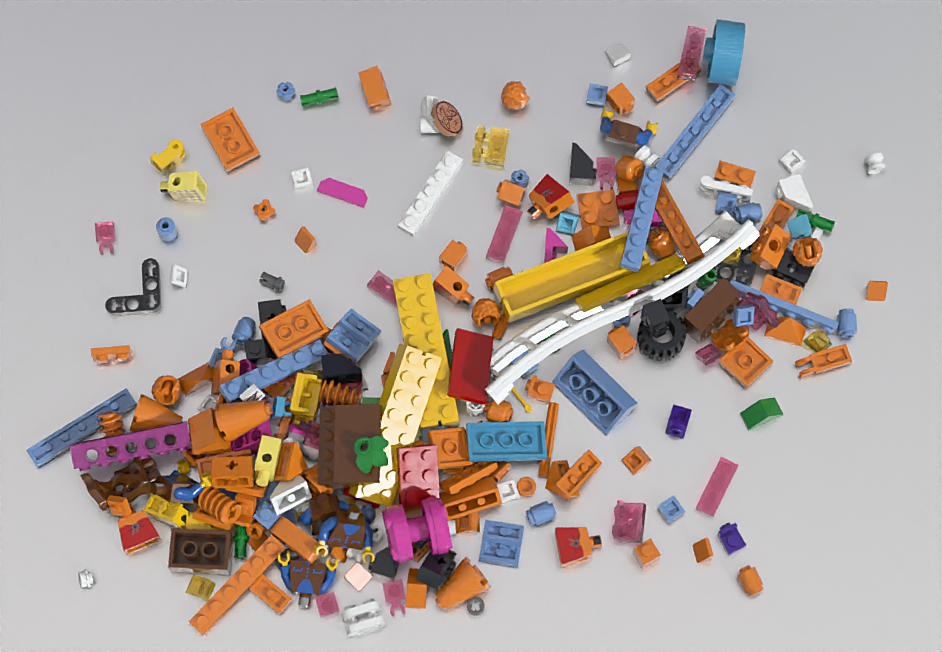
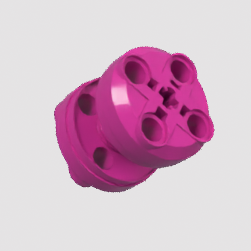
(431, 527)

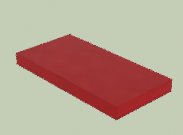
(470, 366)

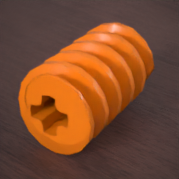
(339, 395)
(111, 426)
(219, 505)

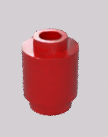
(626, 200)

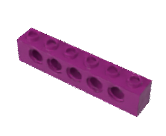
(81, 460)

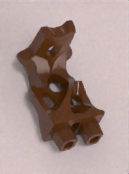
(134, 479)

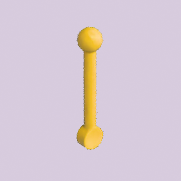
(528, 408)

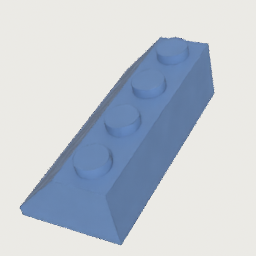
(594, 392)

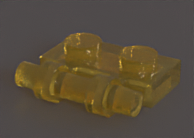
(496, 149)

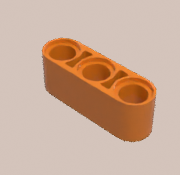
(295, 539)

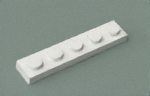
(430, 193)

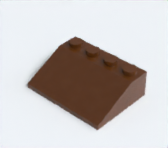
(338, 432)

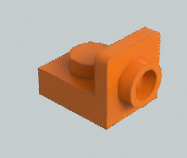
(539, 389)
(248, 509)

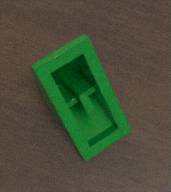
(761, 412)

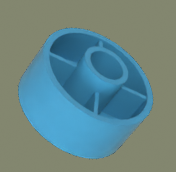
(724, 52)

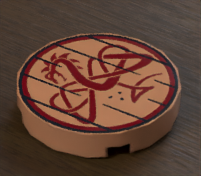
(446, 118)

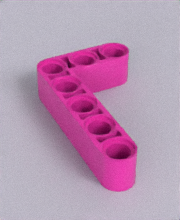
(251, 439)

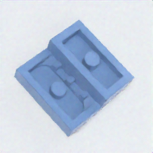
(353, 335)
(501, 543)

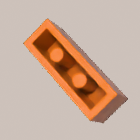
(471, 498)

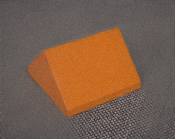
(206, 435)

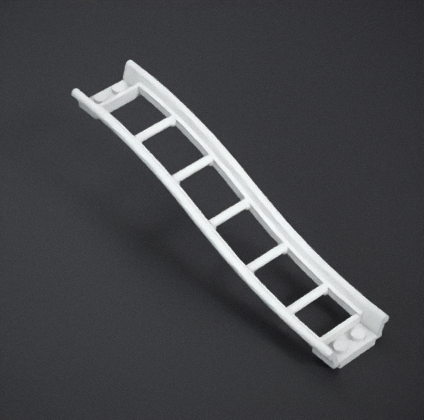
(500, 385)

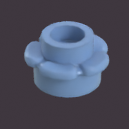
(289, 93)
(521, 173)

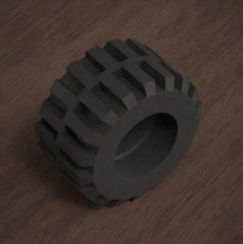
(667, 349)

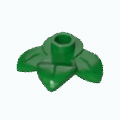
(373, 455)

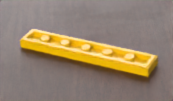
(630, 283)

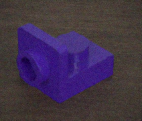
(678, 421)
(731, 538)

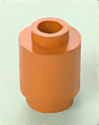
(497, 275)
(750, 580)

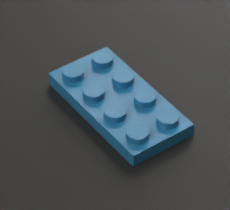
(506, 441)

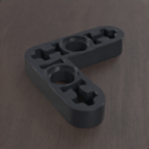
(741, 269)
(143, 300)

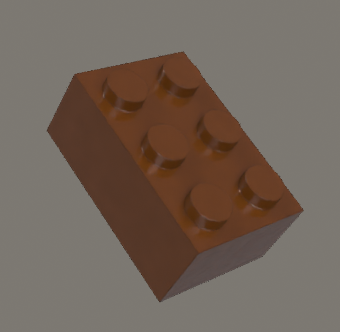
(711, 310)
(200, 551)

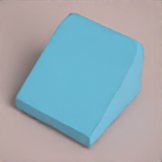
(567, 222)
(799, 227)

